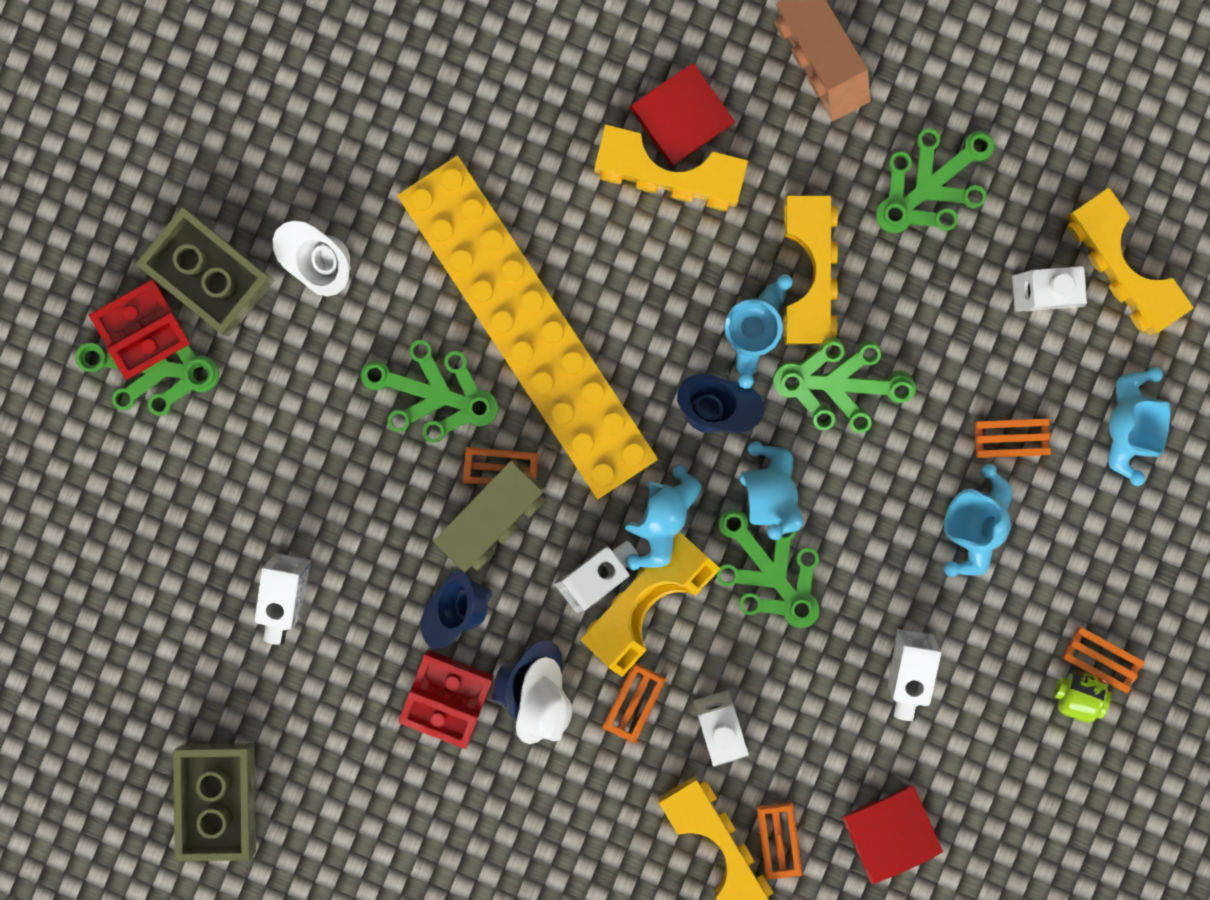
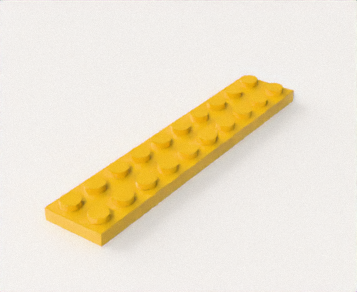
(527, 327)

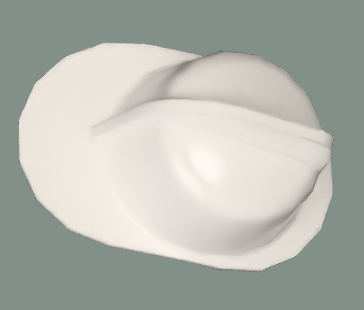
(312, 257)
(543, 704)

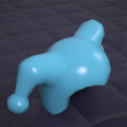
(756, 327)
(1137, 424)
(773, 492)
(663, 518)
(978, 523)

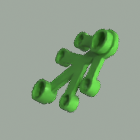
(930, 186)
(154, 375)
(838, 382)
(435, 394)
(772, 574)

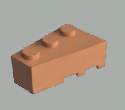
(825, 54)

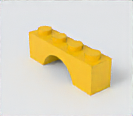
(715, 180)
(809, 224)
(1100, 228)
(618, 632)
(692, 811)

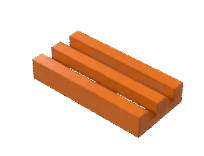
(1043, 437)
(469, 465)
(647, 675)
(1130, 675)
(783, 872)

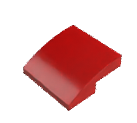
(682, 115)
(139, 329)
(446, 699)
(892, 834)

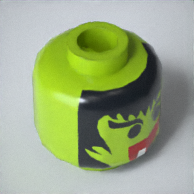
(1082, 696)

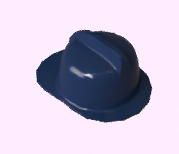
(719, 404)
(454, 608)
(511, 675)

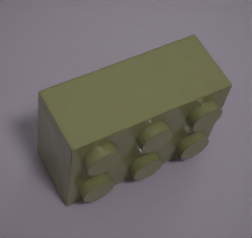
(205, 272)
(491, 517)
(214, 802)

